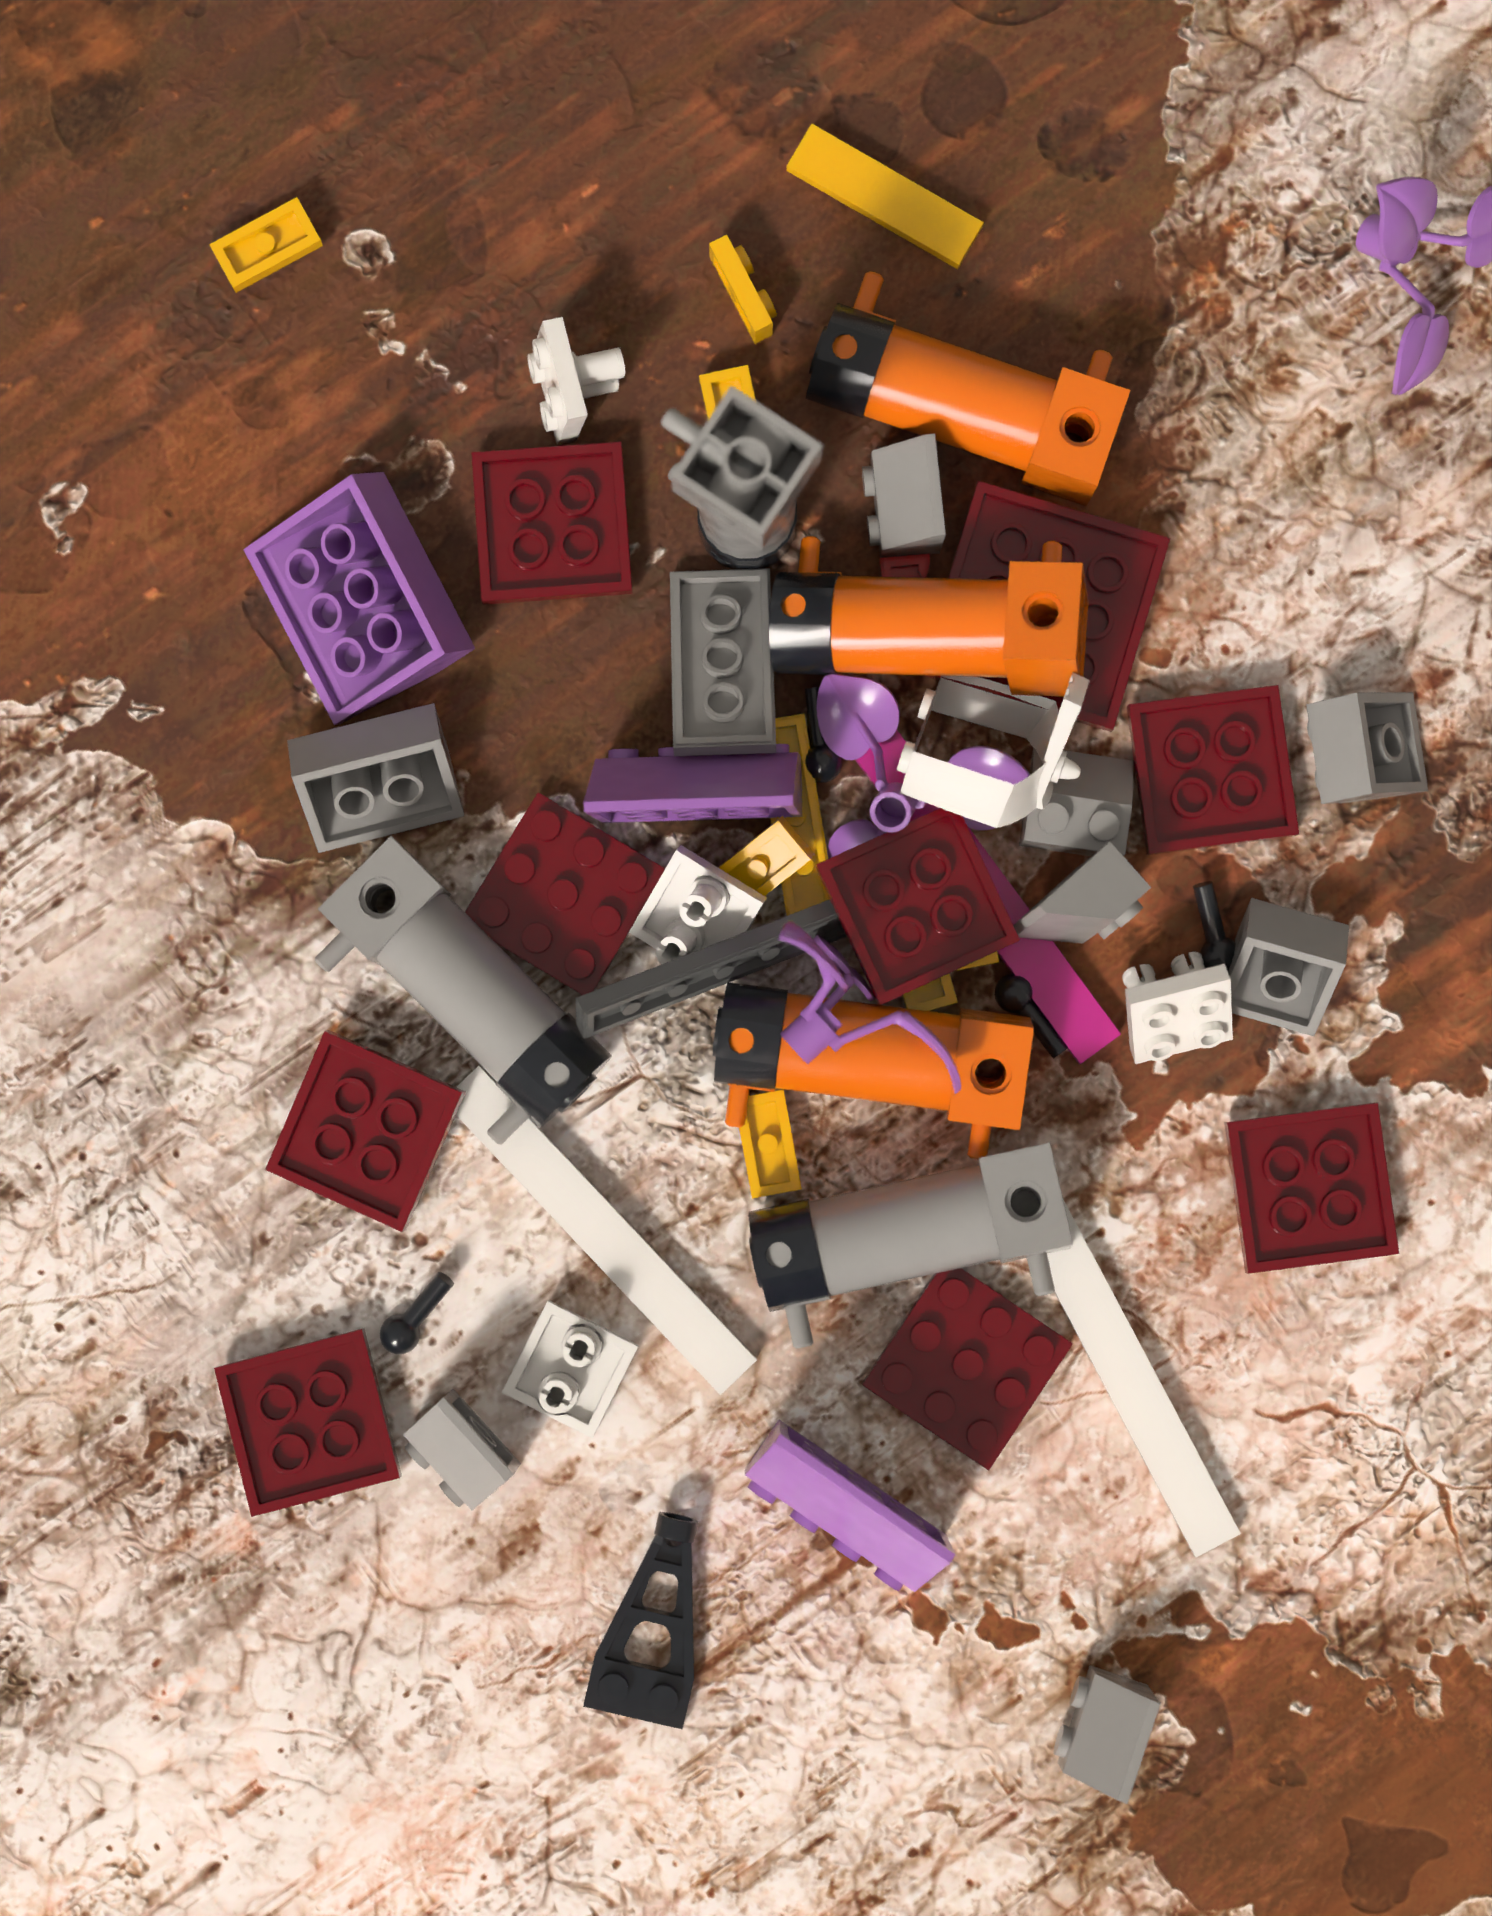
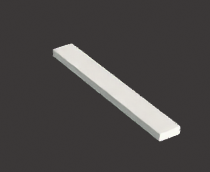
(606, 1237)
(1135, 1390)

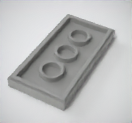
(721, 662)

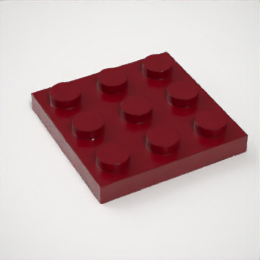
(551, 523)
(1212, 770)
(563, 895)
(917, 903)
(365, 1130)
(1311, 1188)
(967, 1364)
(307, 1422)

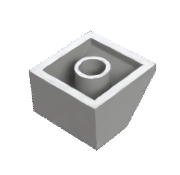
(906, 498)
(1366, 747)
(1083, 810)
(1088, 901)
(1286, 966)
(460, 1451)
(1107, 1732)

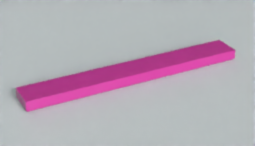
(1054, 982)

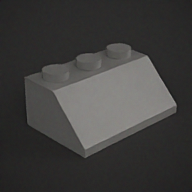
(375, 778)

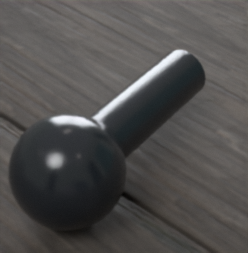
(820, 759)
(1217, 948)
(1015, 996)
(401, 1331)

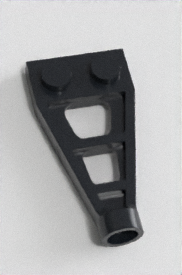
(639, 1688)

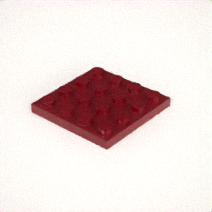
(1119, 574)

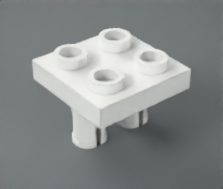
(570, 379)
(694, 907)
(1177, 1011)
(570, 1369)

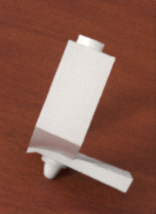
(980, 795)

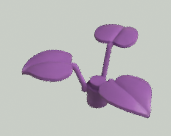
(1393, 238)
(856, 716)
(817, 1025)

